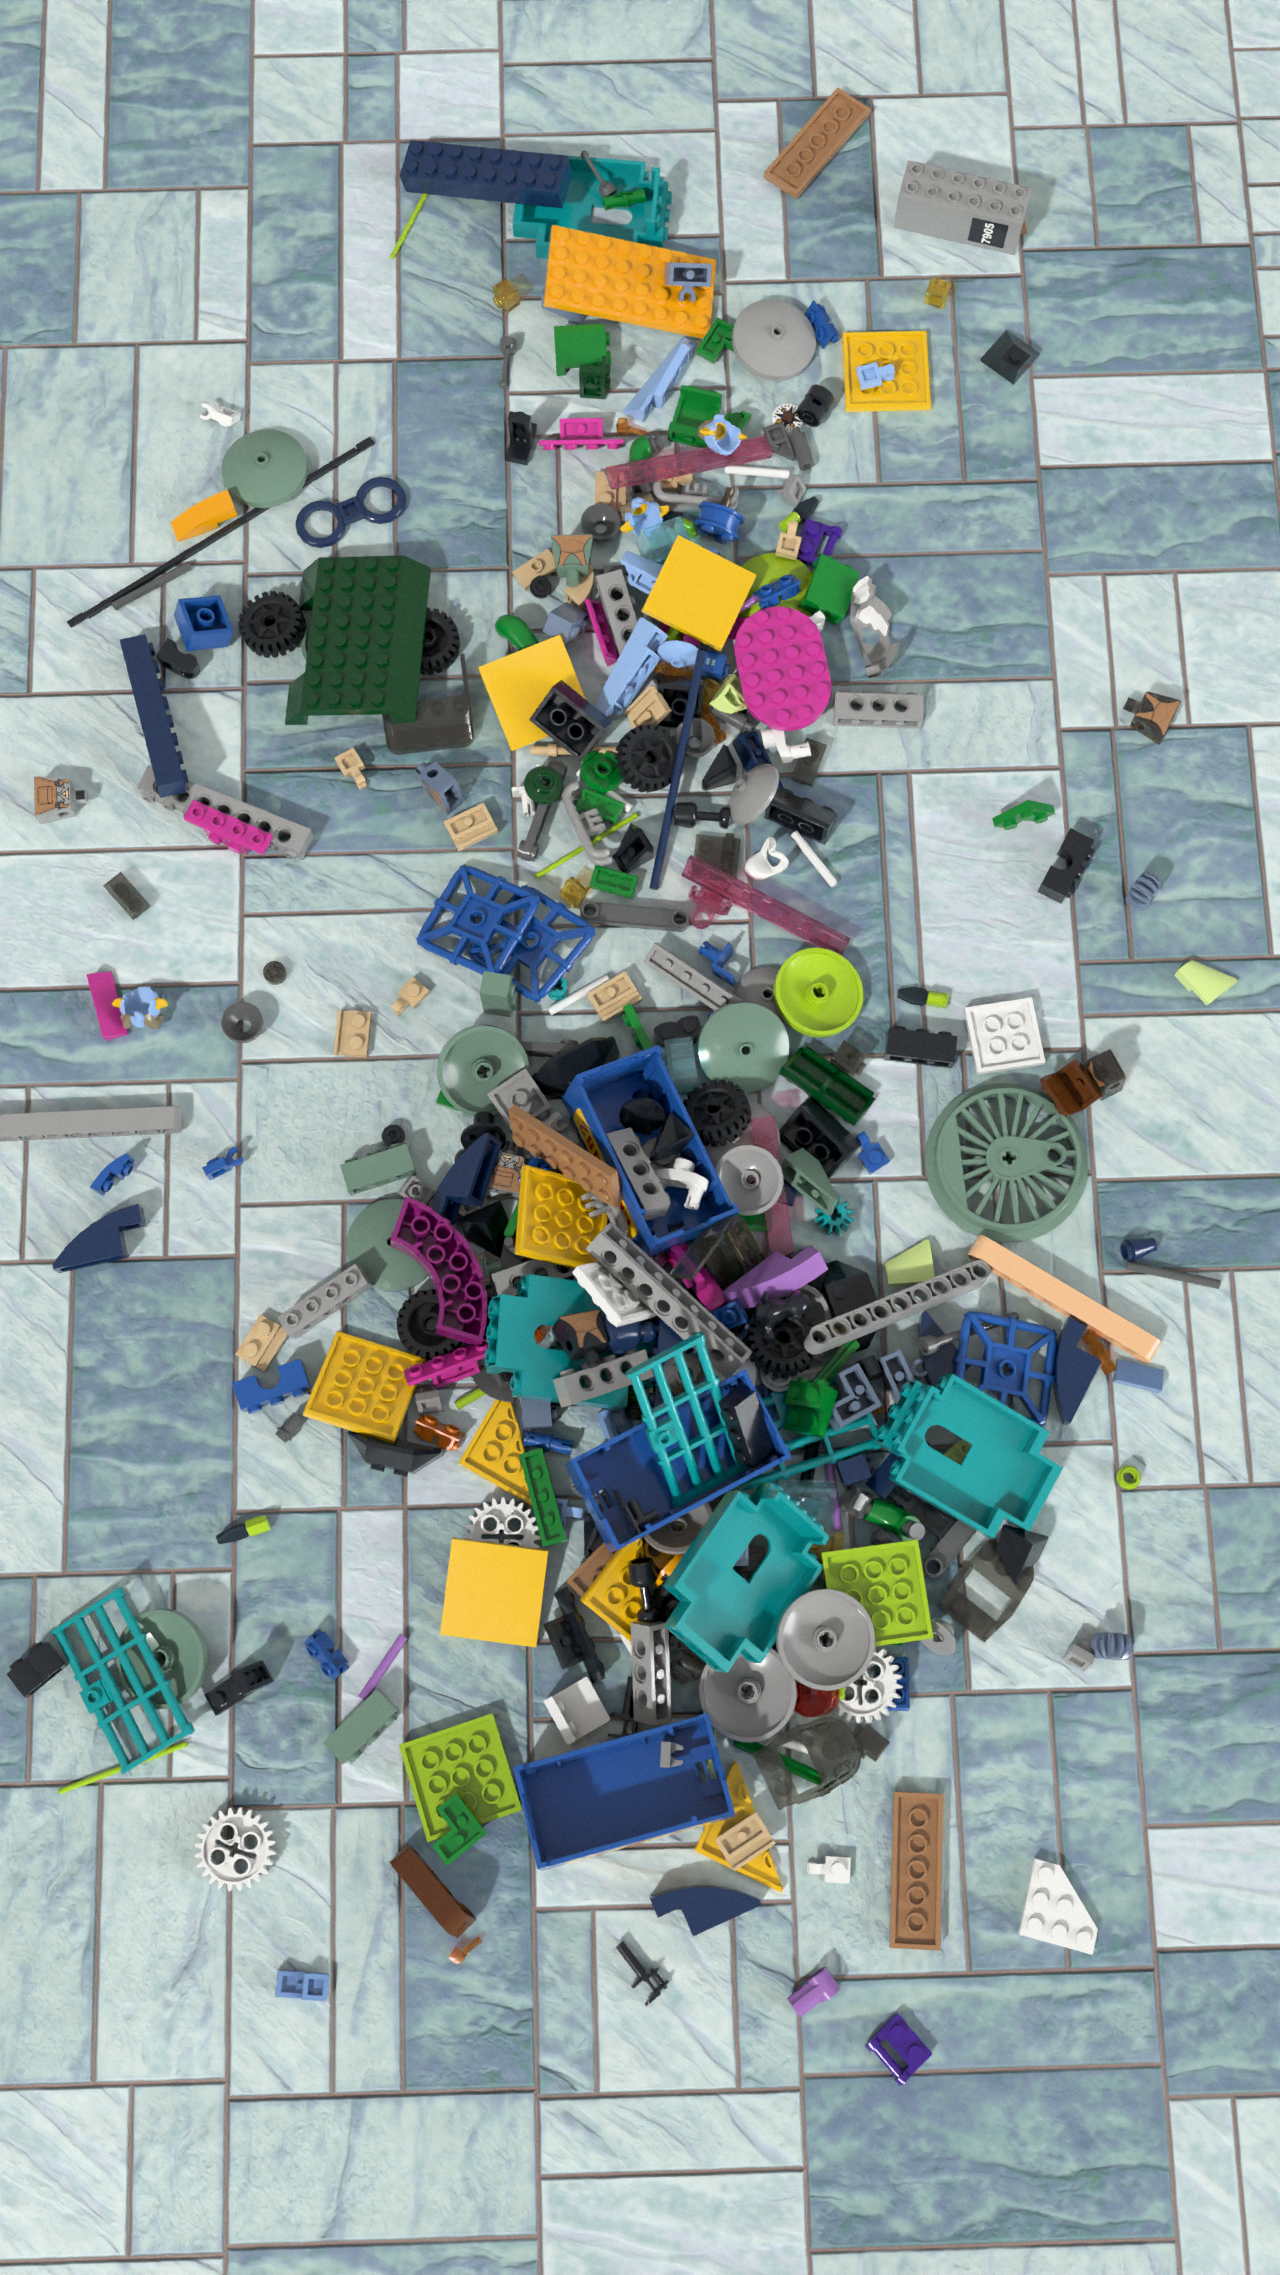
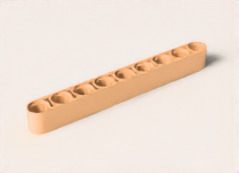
(1065, 1299)

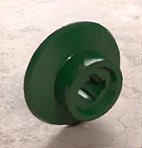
(541, 793)

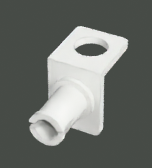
(526, 801)

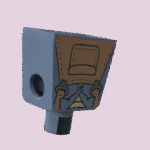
(440, 786)

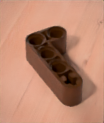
(431, 1891)

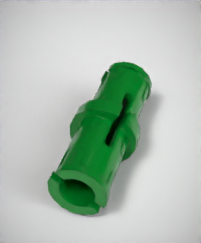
(624, 199)

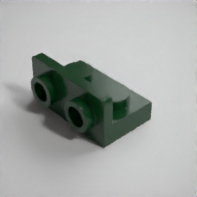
(594, 380)

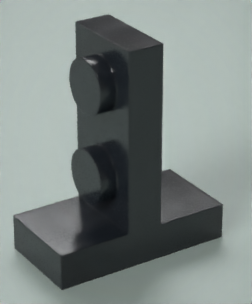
(522, 436)
(238, 1687)

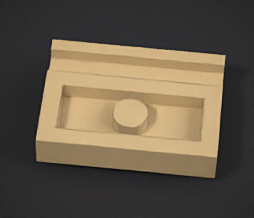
(605, 495)
(648, 708)
(470, 827)
(613, 995)
(352, 1033)
(262, 1343)
(744, 1841)

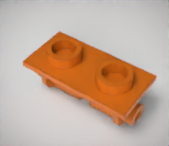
(429, 1427)

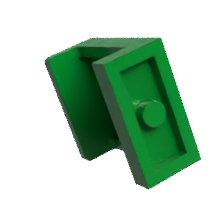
(580, 346)
(691, 411)
(829, 589)

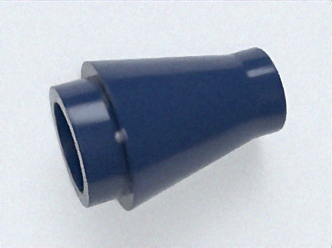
(1136, 1248)

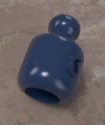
(628, 1336)

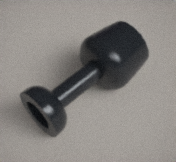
(687, 814)
(643, 1574)

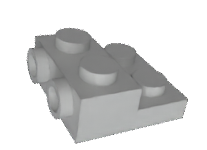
(522, 1092)

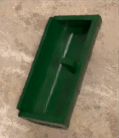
(828, 1085)

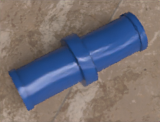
(548, 1442)

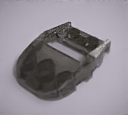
(989, 1565)
(832, 1754)

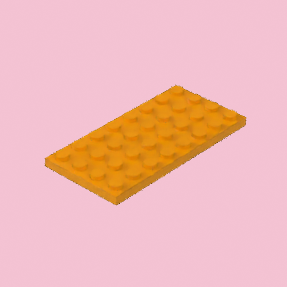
(623, 282)

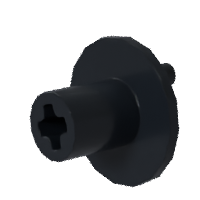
(642, 1113)
(482, 1123)

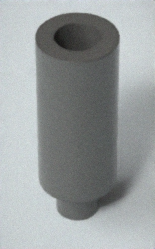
(801, 449)
(736, 719)

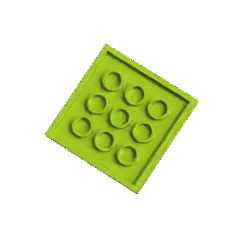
(888, 1586)
(461, 1761)

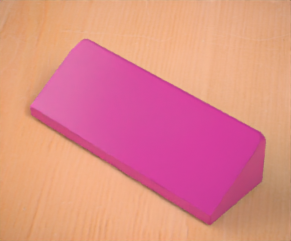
(602, 631)
(103, 994)

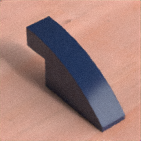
(467, 1178)
(101, 1240)
(943, 1359)
(1072, 1370)
(704, 1904)

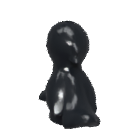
(775, 1310)

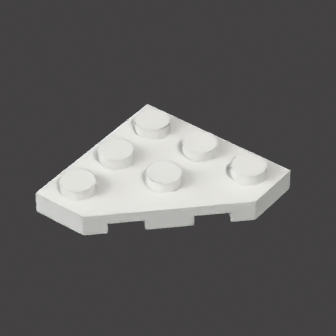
(1055, 1911)

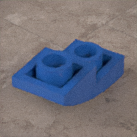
(118, 1168)
(731, 1314)
(903, 1703)

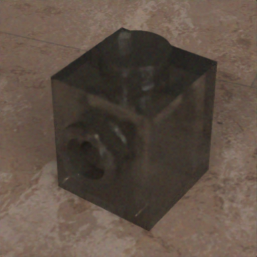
(849, 1059)
(869, 1741)

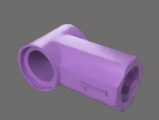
(819, 1988)

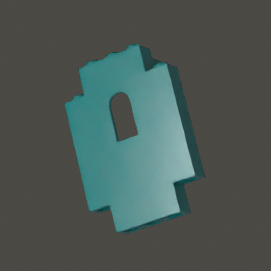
(583, 193)
(516, 1351)
(1000, 1472)
(718, 1608)

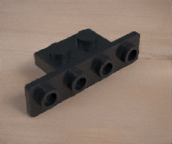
(571, 1638)

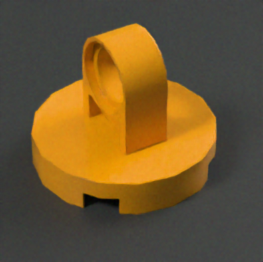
(663, 1563)

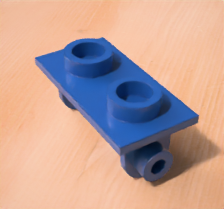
(819, 318)
(786, 586)
(330, 1663)

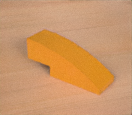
(204, 516)

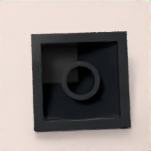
(1010, 357)
(675, 692)

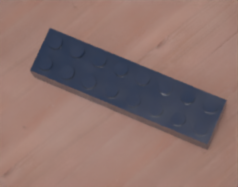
(486, 174)

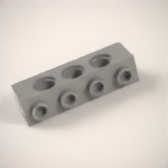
(606, 585)
(869, 717)
(639, 1173)
(505, 1279)
(325, 1301)
(569, 1387)
(651, 1672)

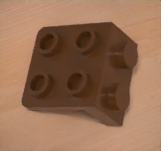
(1071, 1089)

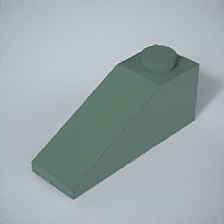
(810, 1179)

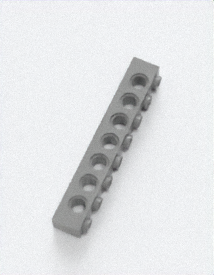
(293, 848)
(667, 1298)

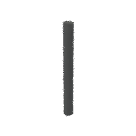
(152, 585)
(1172, 1274)

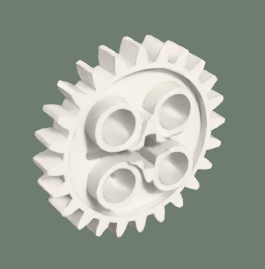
(504, 1514)
(884, 1685)
(227, 1871)

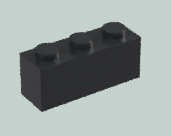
(920, 1047)
(746, 1427)

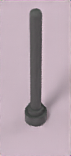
(930, 1344)

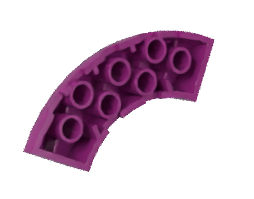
(449, 1265)

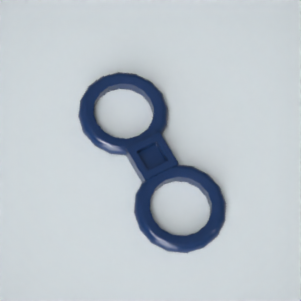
(350, 512)

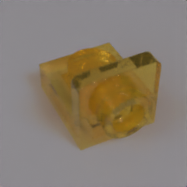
(833, 1544)

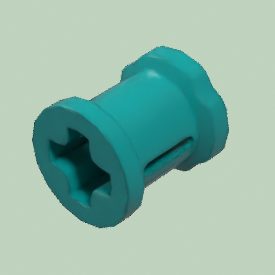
(558, 995)

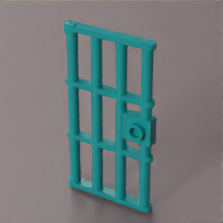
(777, 1400)
(671, 1429)
(106, 1689)

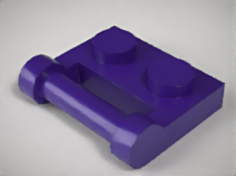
(811, 537)
(905, 2043)

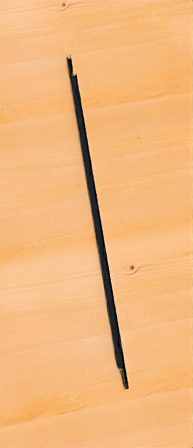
(363, 445)

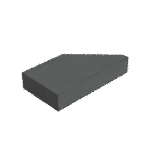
(779, 441)

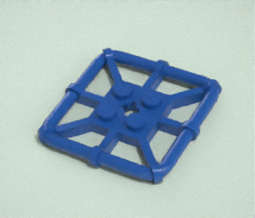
(482, 932)
(545, 941)
(1016, 1358)

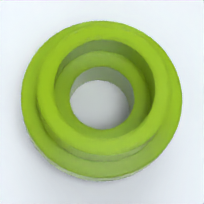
(1136, 1477)

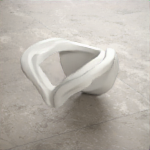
(758, 865)

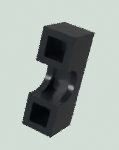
(1074, 850)

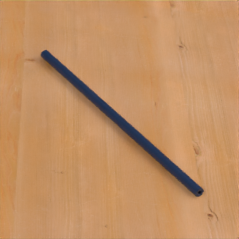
(677, 770)

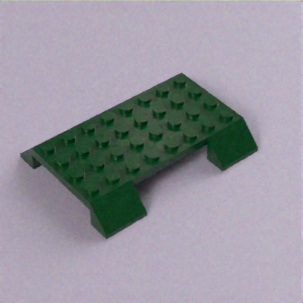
(362, 638)

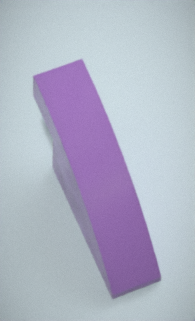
(777, 1276)

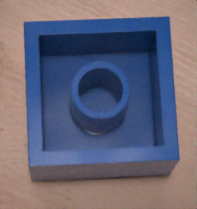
(203, 623)

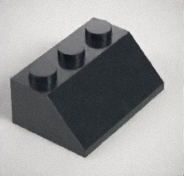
(570, 720)
(801, 815)
(819, 1135)

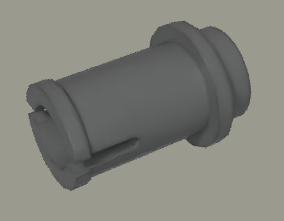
(289, 1427)

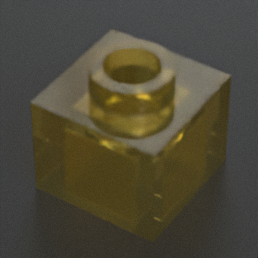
(937, 293)
(506, 295)

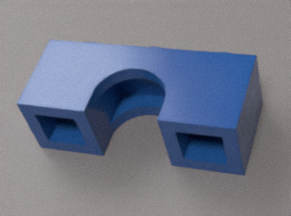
(292, 1381)

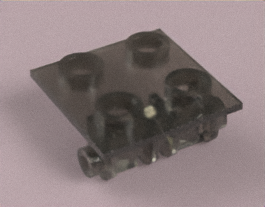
(719, 852)

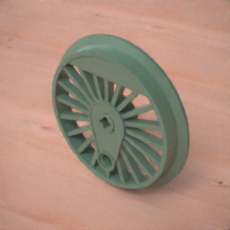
(1028, 1159)

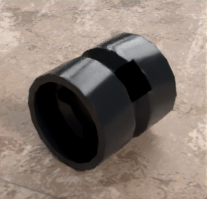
(815, 405)

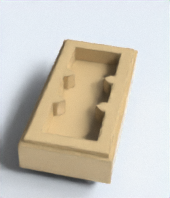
(540, 565)

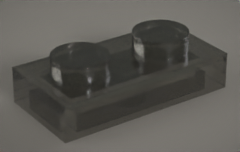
(808, 766)
(126, 896)

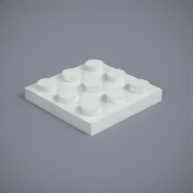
(1004, 1036)
(611, 1295)

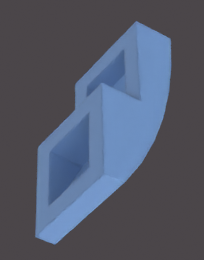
(302, 1985)

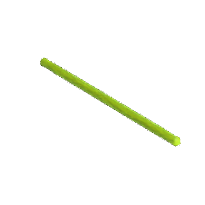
(408, 226)
(596, 839)
(117, 1769)

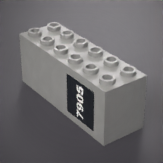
(961, 207)

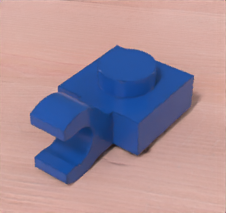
(872, 1155)
(217, 1167)

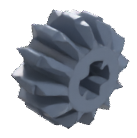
(1143, 891)
(1112, 1646)

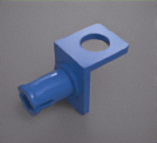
(719, 959)

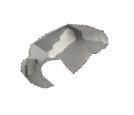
(872, 613)

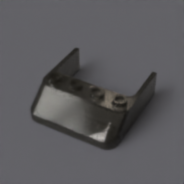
(438, 726)
(727, 1251)

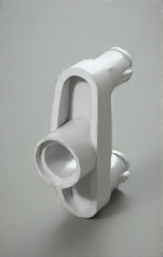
(776, 738)
(683, 1177)

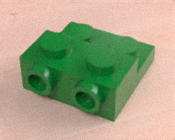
(809, 1406)

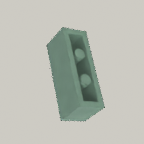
(498, 994)
(378, 1168)
(361, 1727)

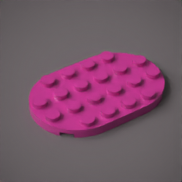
(782, 668)

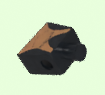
(582, 1336)

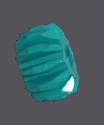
(838, 1223)

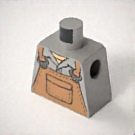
(56, 799)
(507, 1172)

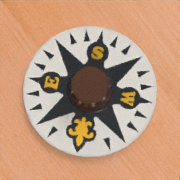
(787, 414)

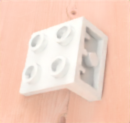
(577, 1710)

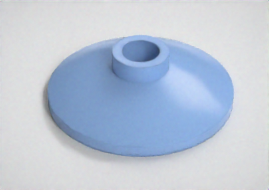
(678, 653)

